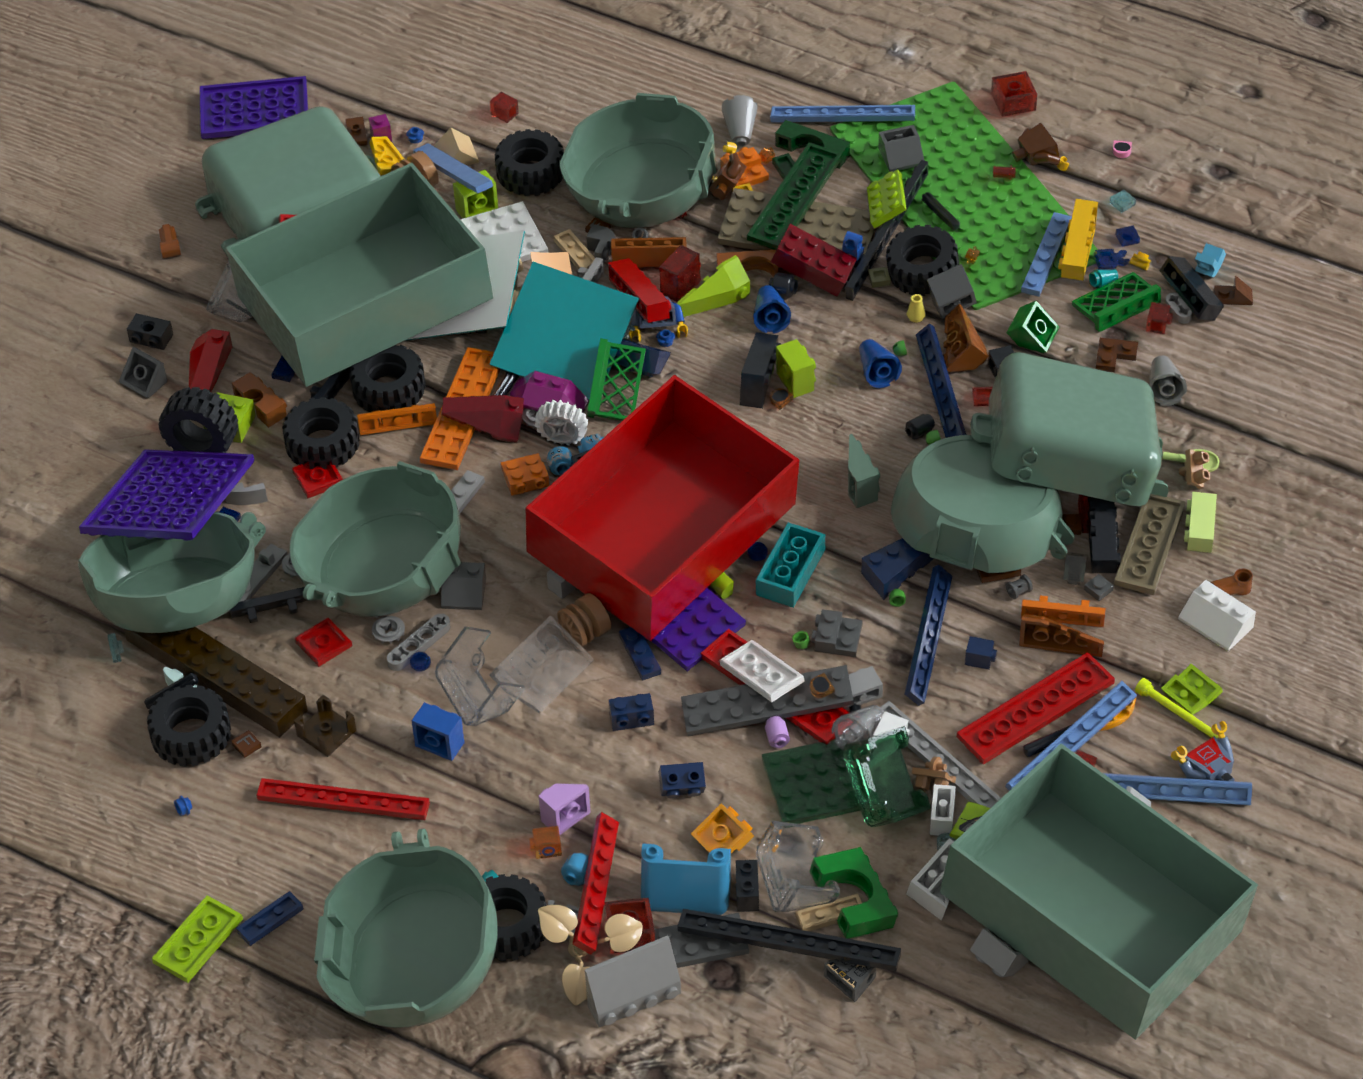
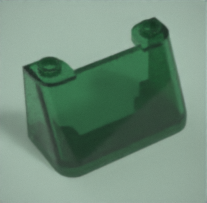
(883, 778)

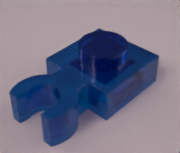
(1109, 259)

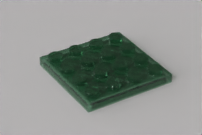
(810, 782)

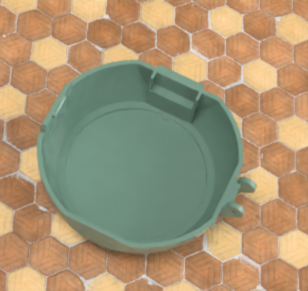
(640, 161)
(973, 516)
(378, 541)
(172, 582)
(406, 935)

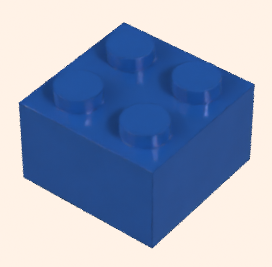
(438, 731)

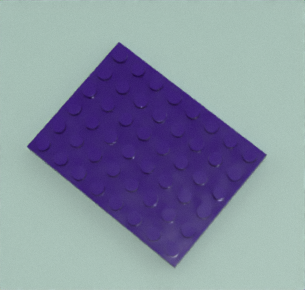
(167, 494)

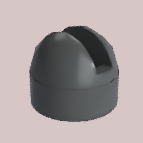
(637, 233)

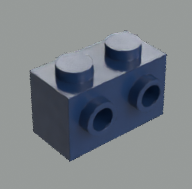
(631, 712)
(682, 779)

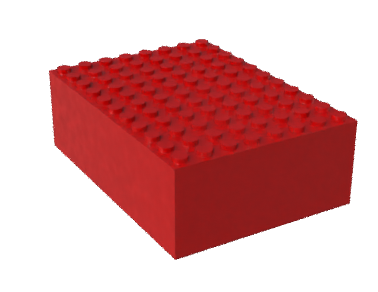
(661, 506)

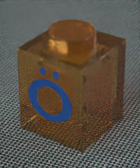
(546, 842)

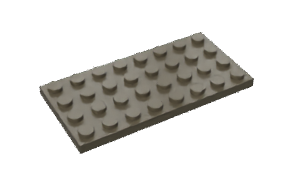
(822, 220)

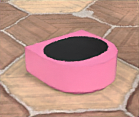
(1122, 149)

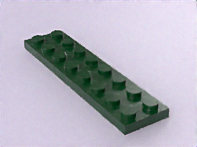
(794, 195)

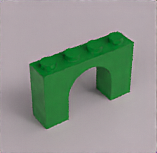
(854, 868)

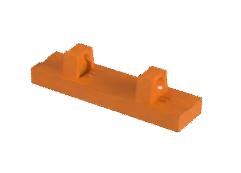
(397, 419)
(1065, 612)

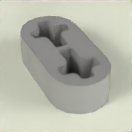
(1181, 306)

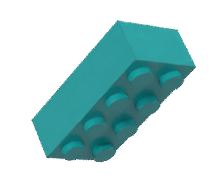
(790, 564)

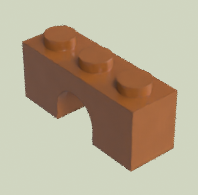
(269, 406)

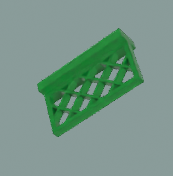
(1122, 308)
(599, 380)

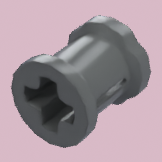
(1014, 591)

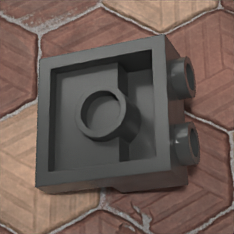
(836, 633)

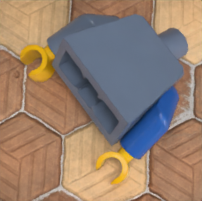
(676, 317)

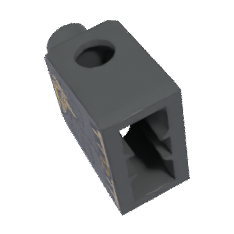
(849, 977)

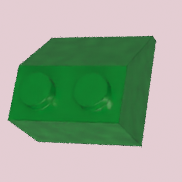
(1033, 328)

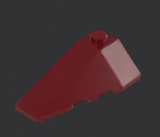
(493, 414)

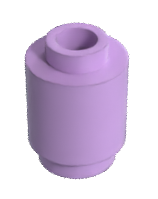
(777, 732)

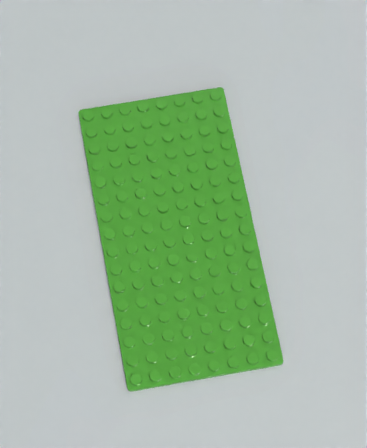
(994, 214)

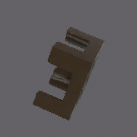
(326, 728)

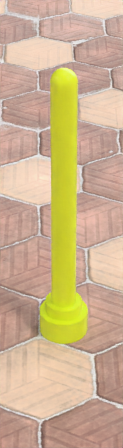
(1145, 688)

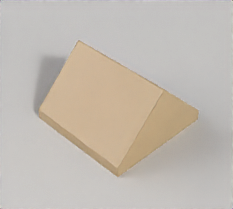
(458, 146)

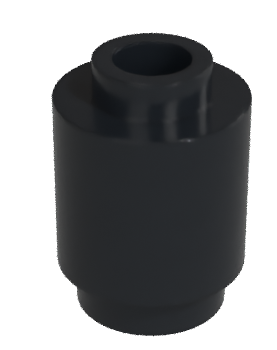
(919, 426)

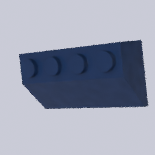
(653, 360)

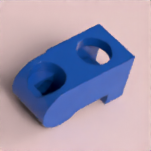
(853, 245)

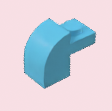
(1210, 260)

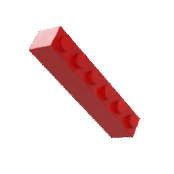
(632, 281)

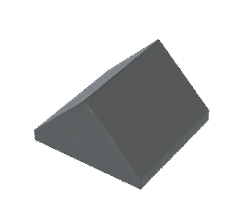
(143, 373)

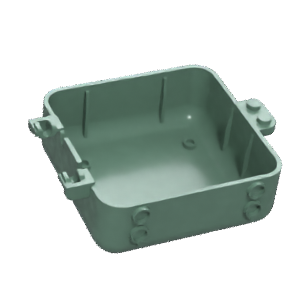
(281, 171)
(1073, 430)

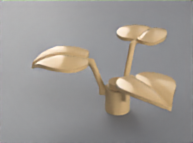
(556, 925)

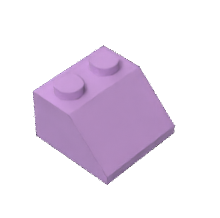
(564, 805)

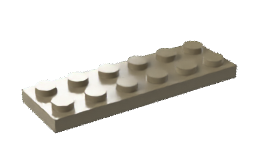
(1149, 544)

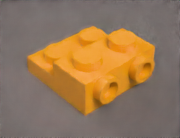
(723, 830)

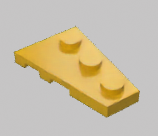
(384, 154)

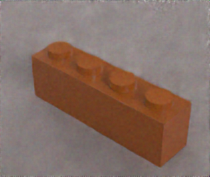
(645, 251)

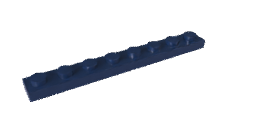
(940, 382)
(928, 635)

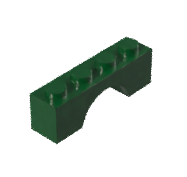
(794, 136)

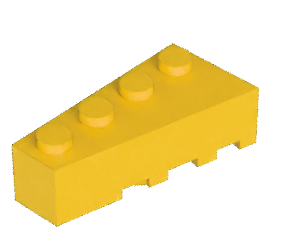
(1078, 240)

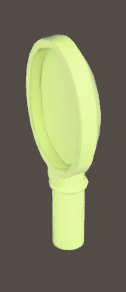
(1212, 464)

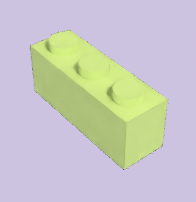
(1200, 522)

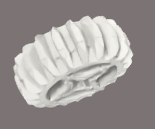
(561, 422)

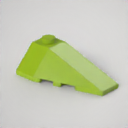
(721, 289)

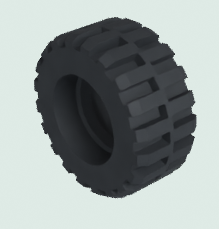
(524, 147)
(917, 243)
(392, 395)
(202, 408)
(317, 416)
(194, 745)
(525, 898)

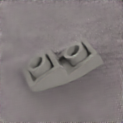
(247, 496)

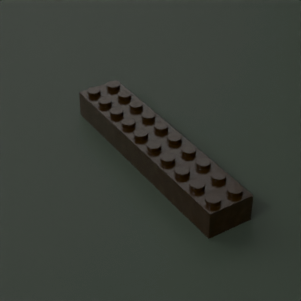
(227, 673)

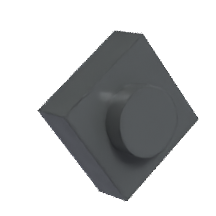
(1098, 587)

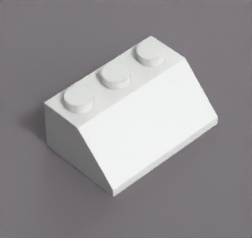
(1217, 615)

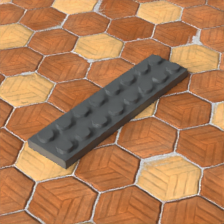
(744, 706)

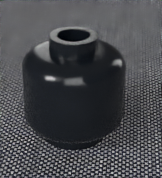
(784, 284)

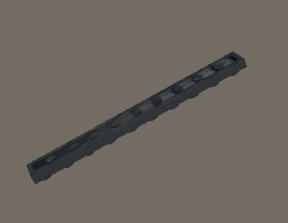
(884, 234)
(789, 940)

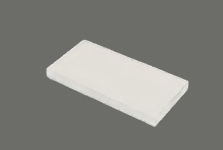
(761, 670)

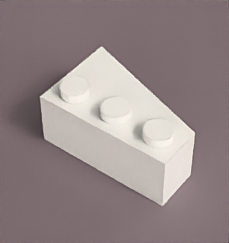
(927, 883)

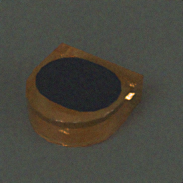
(780, 397)
(821, 686)

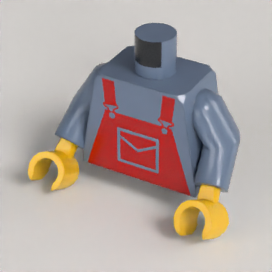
(1209, 760)

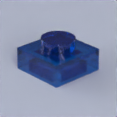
(1127, 236)

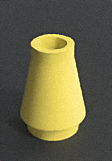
(916, 309)

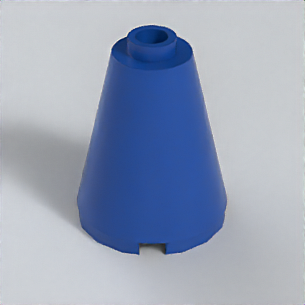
(771, 311)
(879, 364)

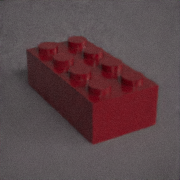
(813, 260)

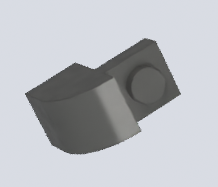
(600, 241)

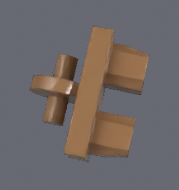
(1193, 468)
(934, 773)

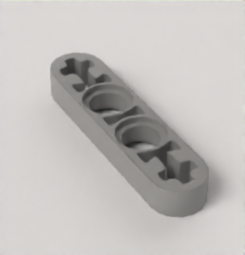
(416, 640)

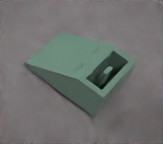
(862, 475)

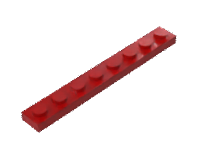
(343, 799)
(595, 883)

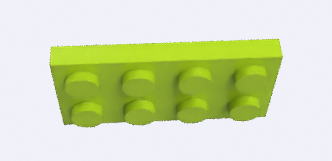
(886, 198)
(197, 939)

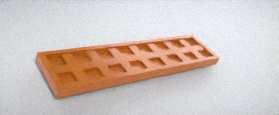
(449, 438)

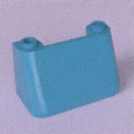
(686, 884)

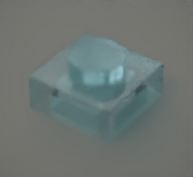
(1122, 201)
(115, 647)

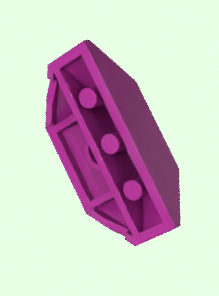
(541, 387)

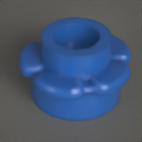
(415, 135)
(665, 338)
(183, 805)

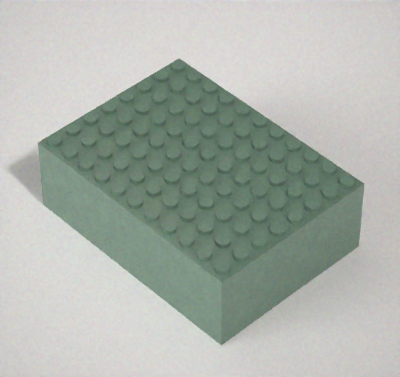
(360, 273)
(1097, 889)

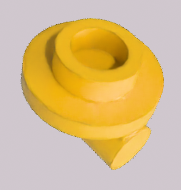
(1140, 260)

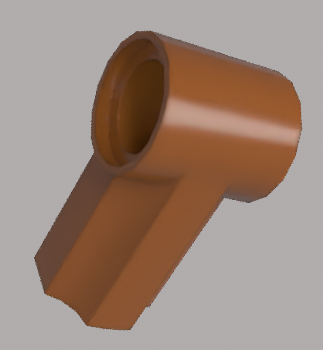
(169, 243)
(1238, 583)

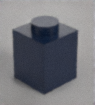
(980, 653)

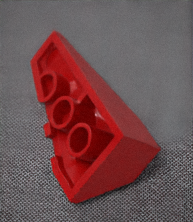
(208, 358)

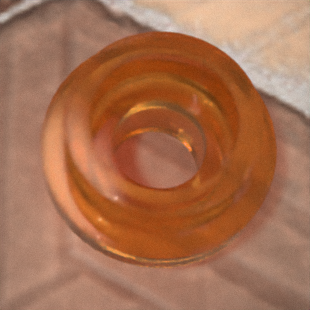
(766, 155)
(972, 255)

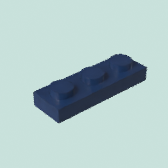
(640, 653)
(269, 918)

